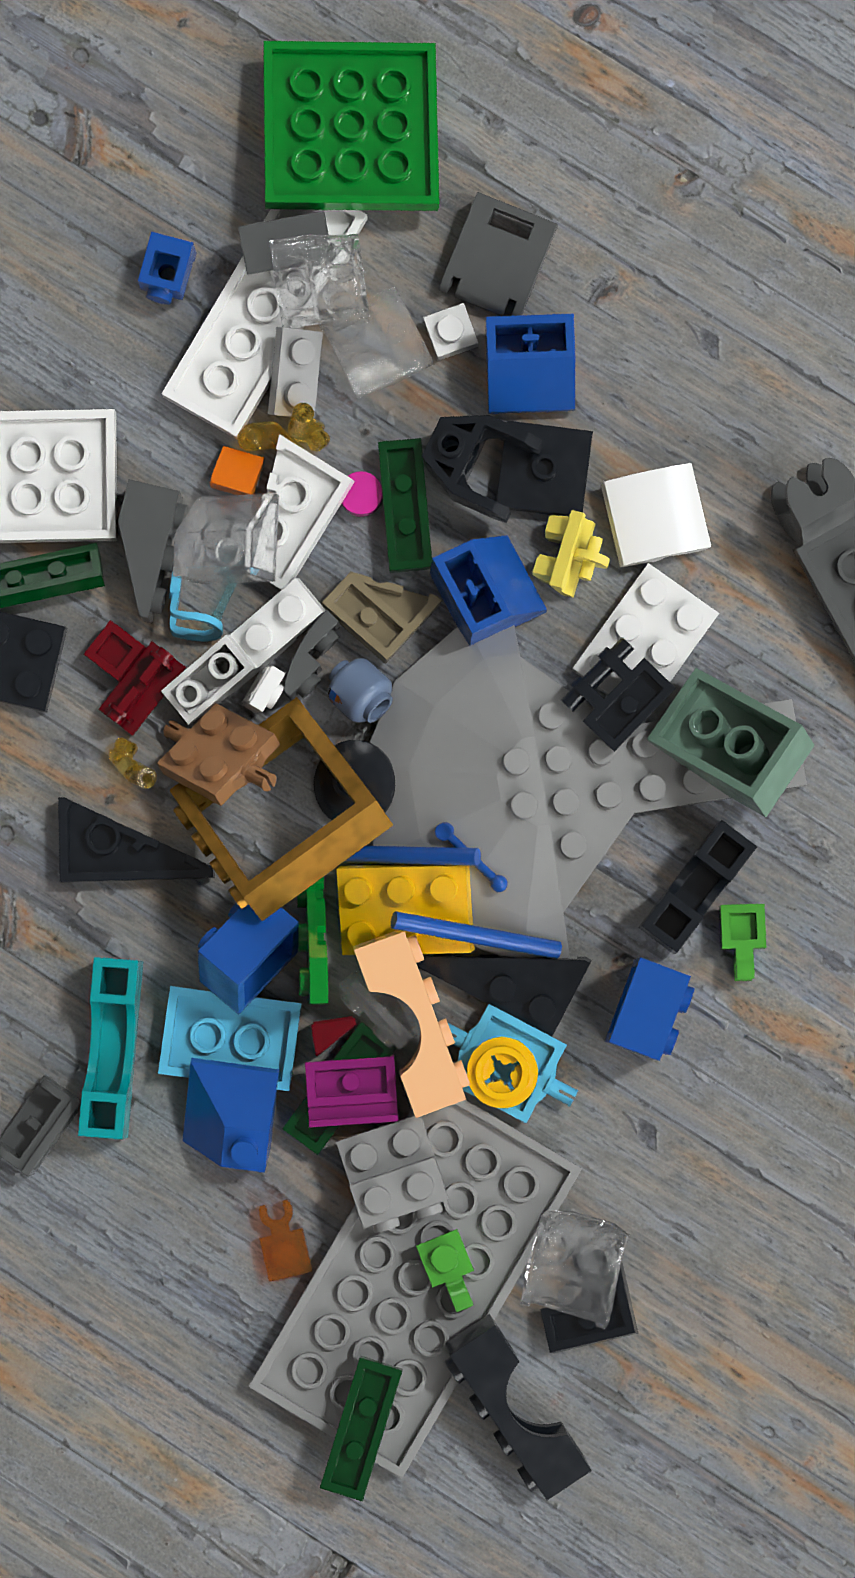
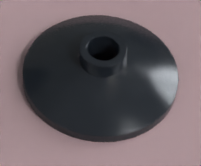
(370, 766)

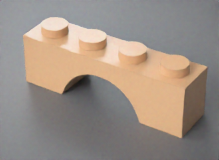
(430, 1075)

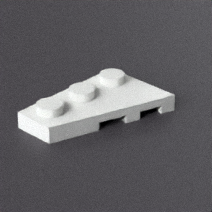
(307, 502)

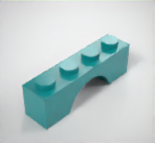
(112, 1048)

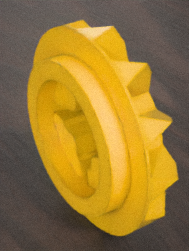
(497, 1093)

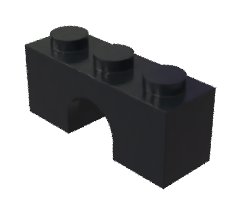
(697, 887)

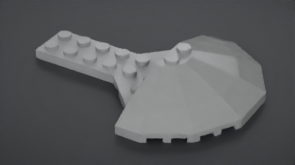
(520, 777)

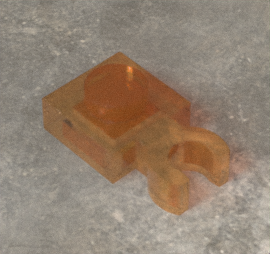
(285, 1249)

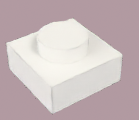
(450, 331)

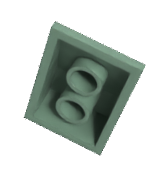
(732, 741)

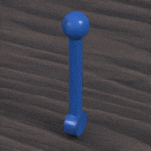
(446, 832)

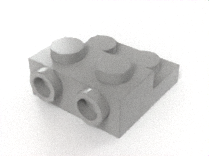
(393, 1173)

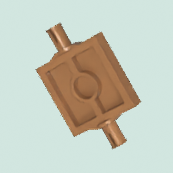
(219, 754)

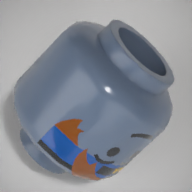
(360, 690)

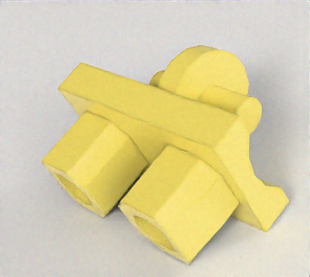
(576, 556)

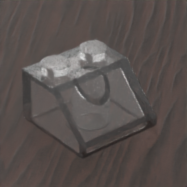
(228, 540)

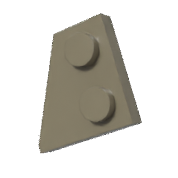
(379, 613)

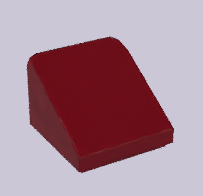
(330, 1031)

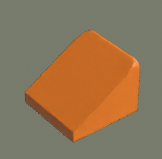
(236, 472)

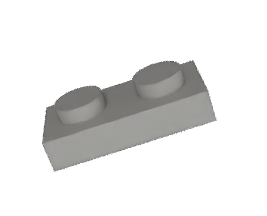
(294, 370)

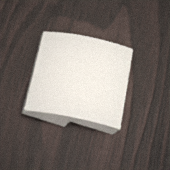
(655, 515)

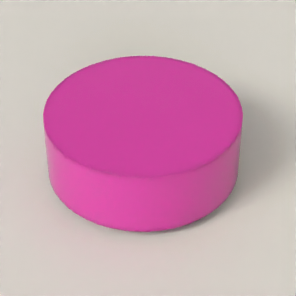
(364, 495)

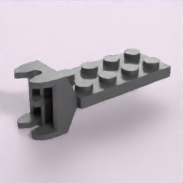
(822, 522)

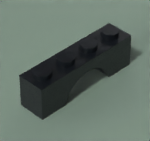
(546, 1450)

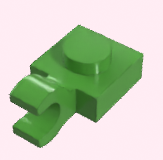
(742, 931)
(446, 1263)

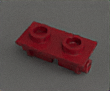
(141, 688)

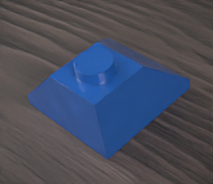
(231, 1113)

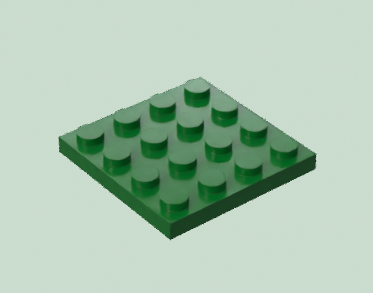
(350, 126)

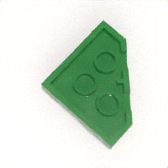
(314, 978)

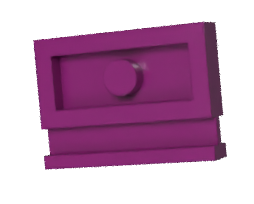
(351, 1091)

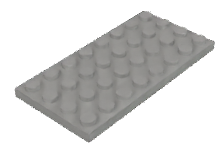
(378, 1299)

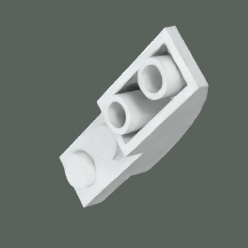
(244, 651)

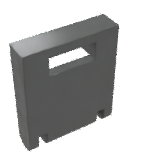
(496, 262)

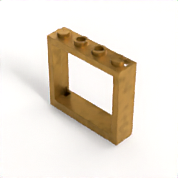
(313, 856)

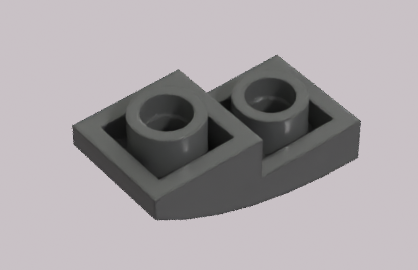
(304, 669)

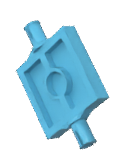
(544, 1048)

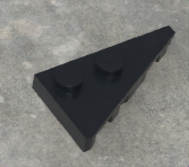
(104, 850)
(525, 988)

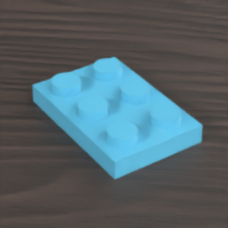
(209, 1029)

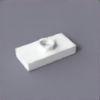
(264, 690)

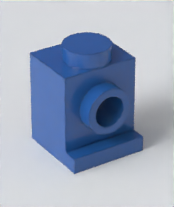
(161, 254)

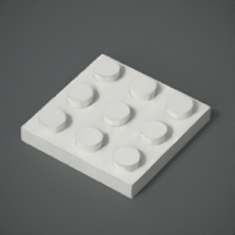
(58, 476)

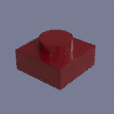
(114, 651)

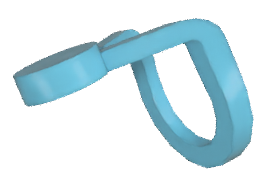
(186, 633)

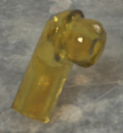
(306, 429)
(262, 436)
(132, 770)

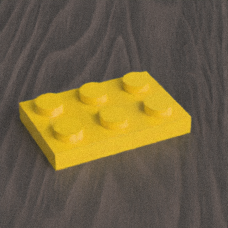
(374, 892)

